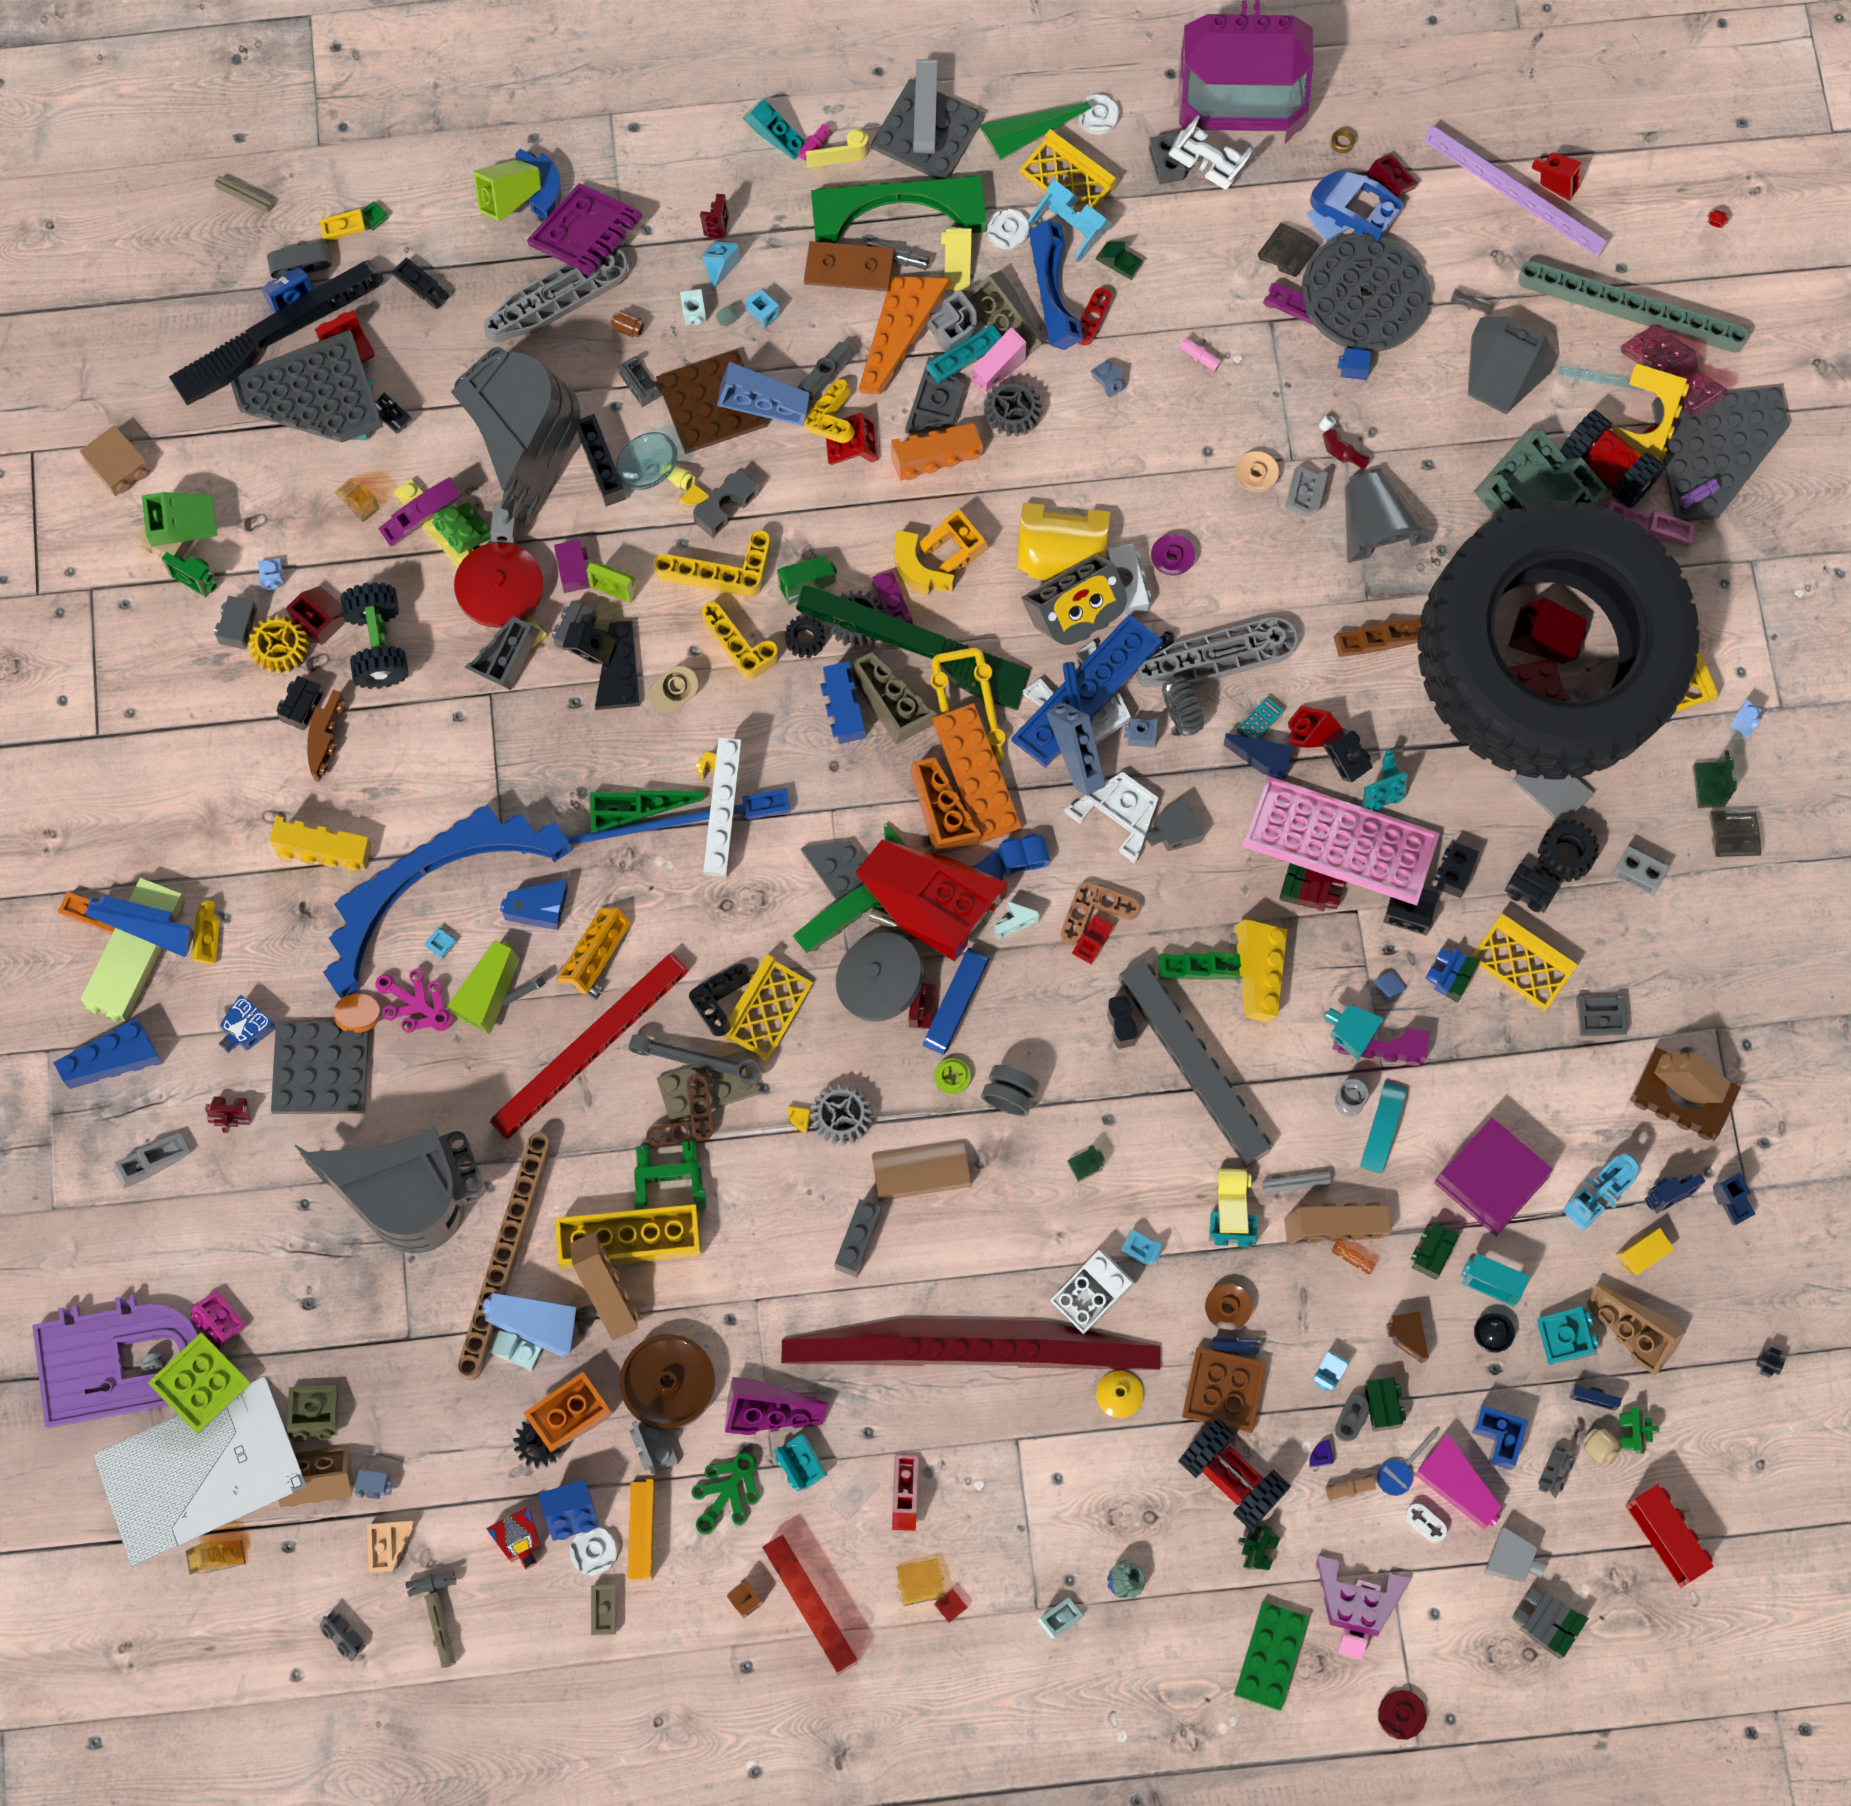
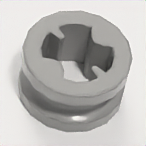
(151, 1362)

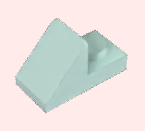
(1020, 919)
(515, 1350)
(1060, 1618)

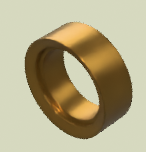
(1342, 132)

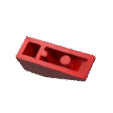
(905, 1492)

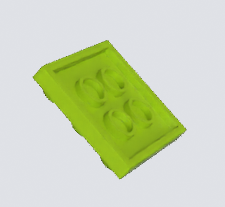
(199, 1383)

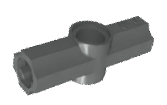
(833, 361)

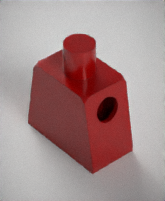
(1559, 174)

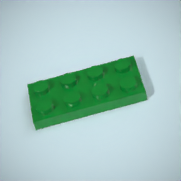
(1271, 1656)

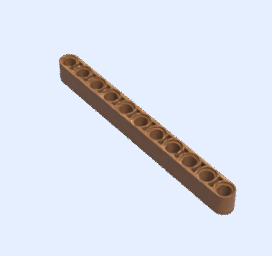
(502, 1244)

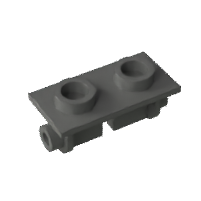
(1562, 1463)
(347, 1644)

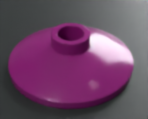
(1175, 546)

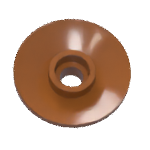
(1228, 1295)

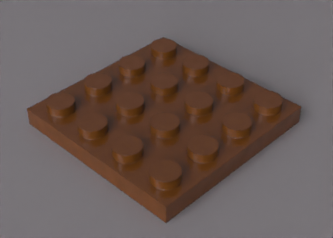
(692, 404)

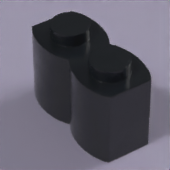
(1124, 1026)

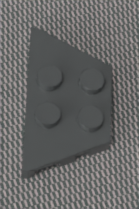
(934, 403)
(835, 866)

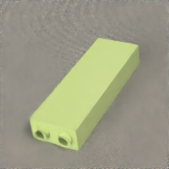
(128, 959)

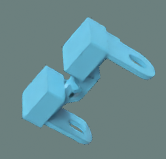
(1062, 202)
(1613, 1179)

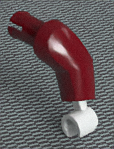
(1340, 449)

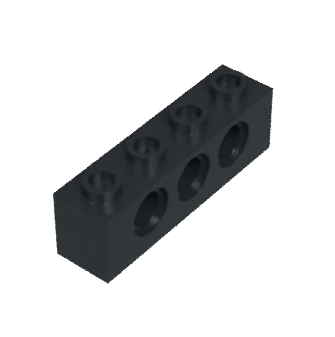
(600, 460)

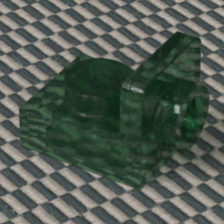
(1086, 1163)

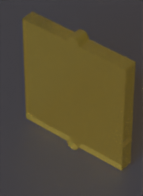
(920, 1582)

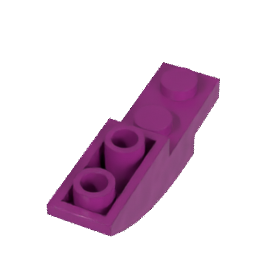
(419, 511)

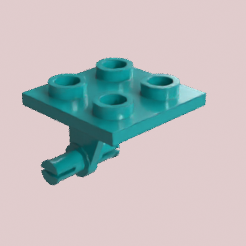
(1390, 789)

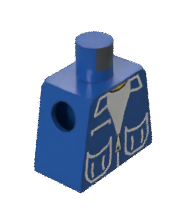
(244, 1025)

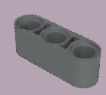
(308, 257)

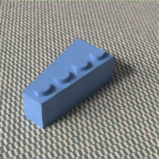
(761, 395)

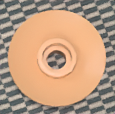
(1258, 463)

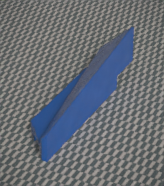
(143, 922)

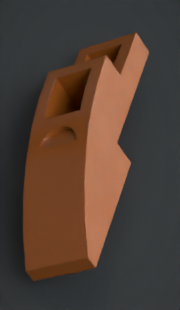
(320, 741)

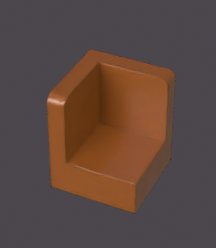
(744, 1599)

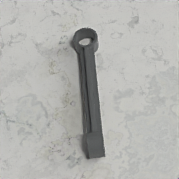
(644, 1046)

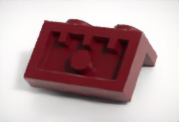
(1392, 175)
(716, 221)
(922, 1008)

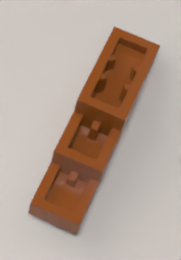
(1377, 638)

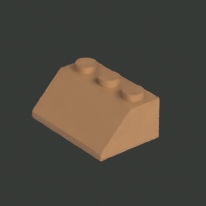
(325, 1474)

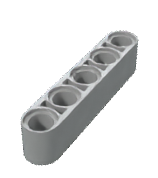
(925, 106)

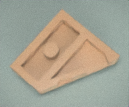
(386, 1545)

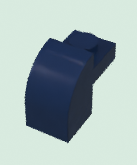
(1732, 1194)

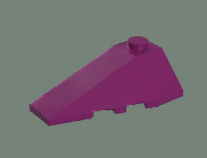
(763, 1406)

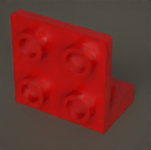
(862, 444)

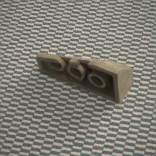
(1000, 305)

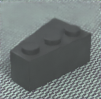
(505, 653)

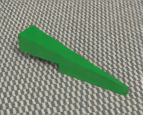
(1017, 132)
(619, 808)

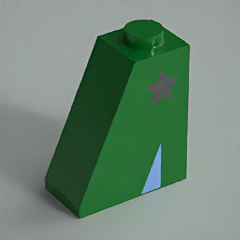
(814, 573)

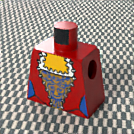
(517, 1537)

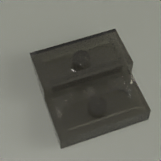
(1288, 249)
(1735, 833)

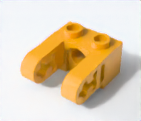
(964, 535)

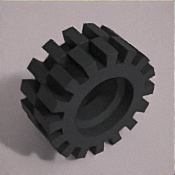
(808, 648)

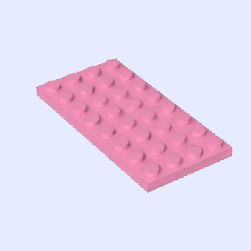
(1341, 840)

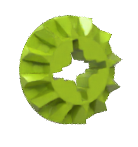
(958, 1068)

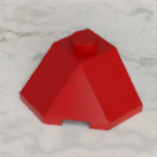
(1311, 727)

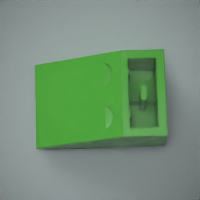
(178, 517)

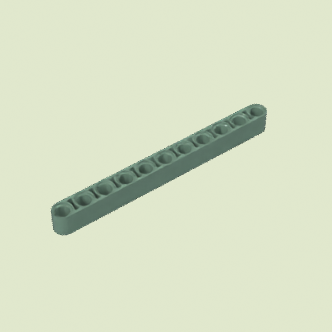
(1643, 304)

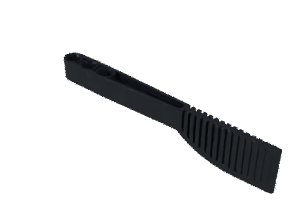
(235, 357)

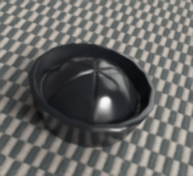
(1494, 1332)

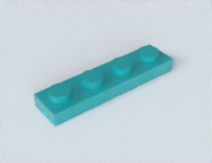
(963, 354)

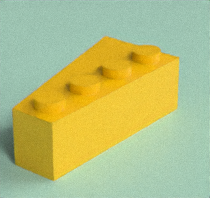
(1261, 967)

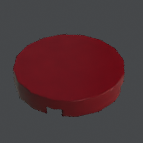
(1402, 1715)

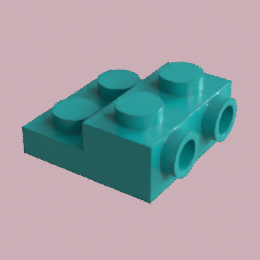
(1568, 1335)

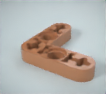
(1095, 902)

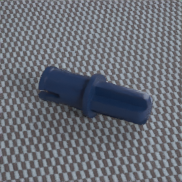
(1235, 1344)

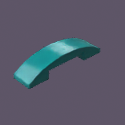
(1383, 1127)

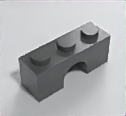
(736, 489)
(857, 1238)

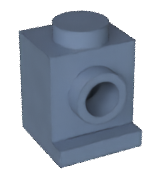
(1141, 739)
(373, 1484)

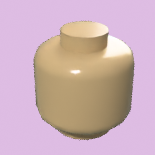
(1601, 1446)

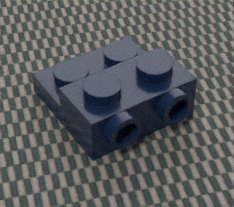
(1671, 1191)

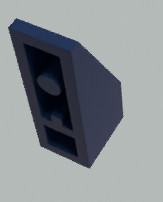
(1265, 756)

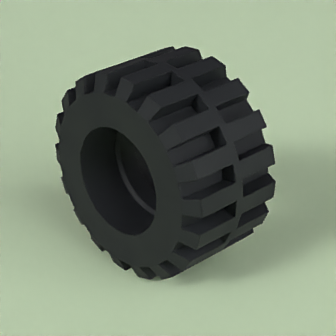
(1571, 834)

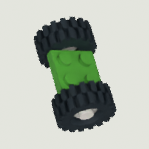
(382, 663)

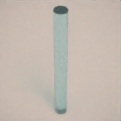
(1595, 377)

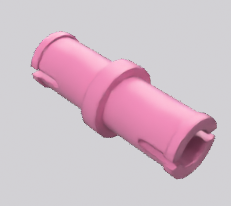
(1200, 354)

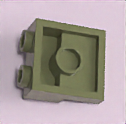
(312, 1412)

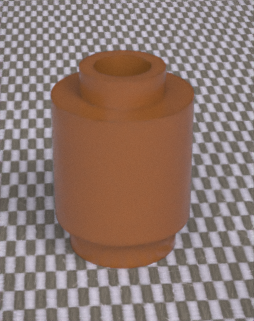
(627, 324)

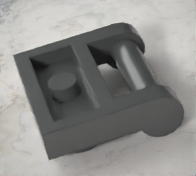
(1601, 1022)

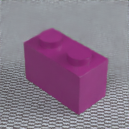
(572, 566)

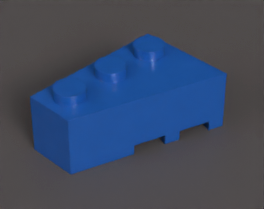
(842, 703)

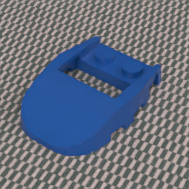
(1338, 190)

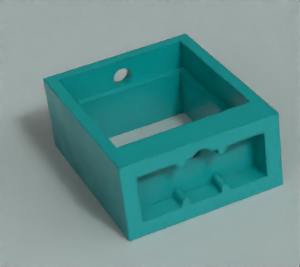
(1494, 1279)

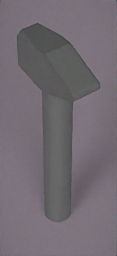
(534, 984)

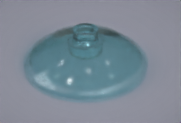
(646, 461)

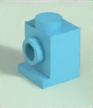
(769, 307)

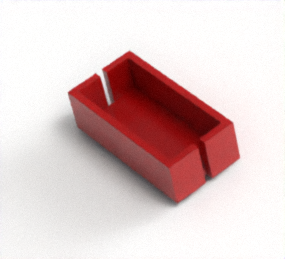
(1669, 1535)

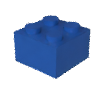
(568, 1510)

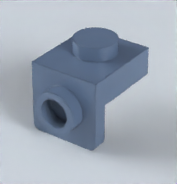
(1109, 377)

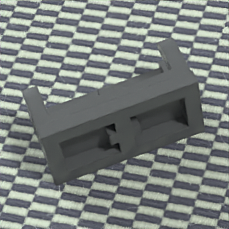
(638, 381)

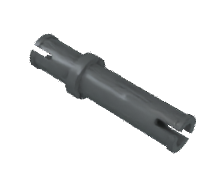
(906, 257)

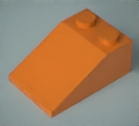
(568, 1412)

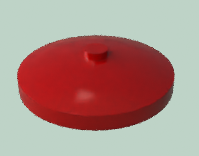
(498, 584)

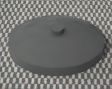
(879, 977)

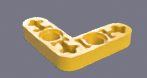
(820, 418)

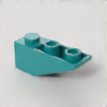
(774, 128)

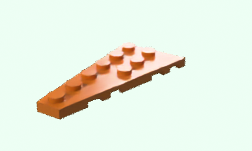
(899, 325)

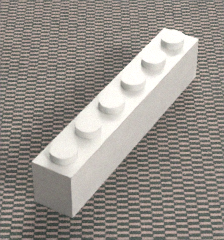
(722, 807)

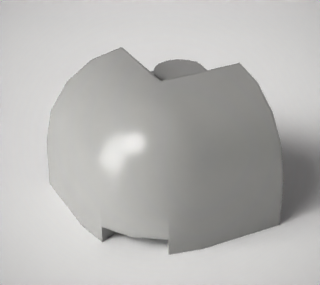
(954, 322)

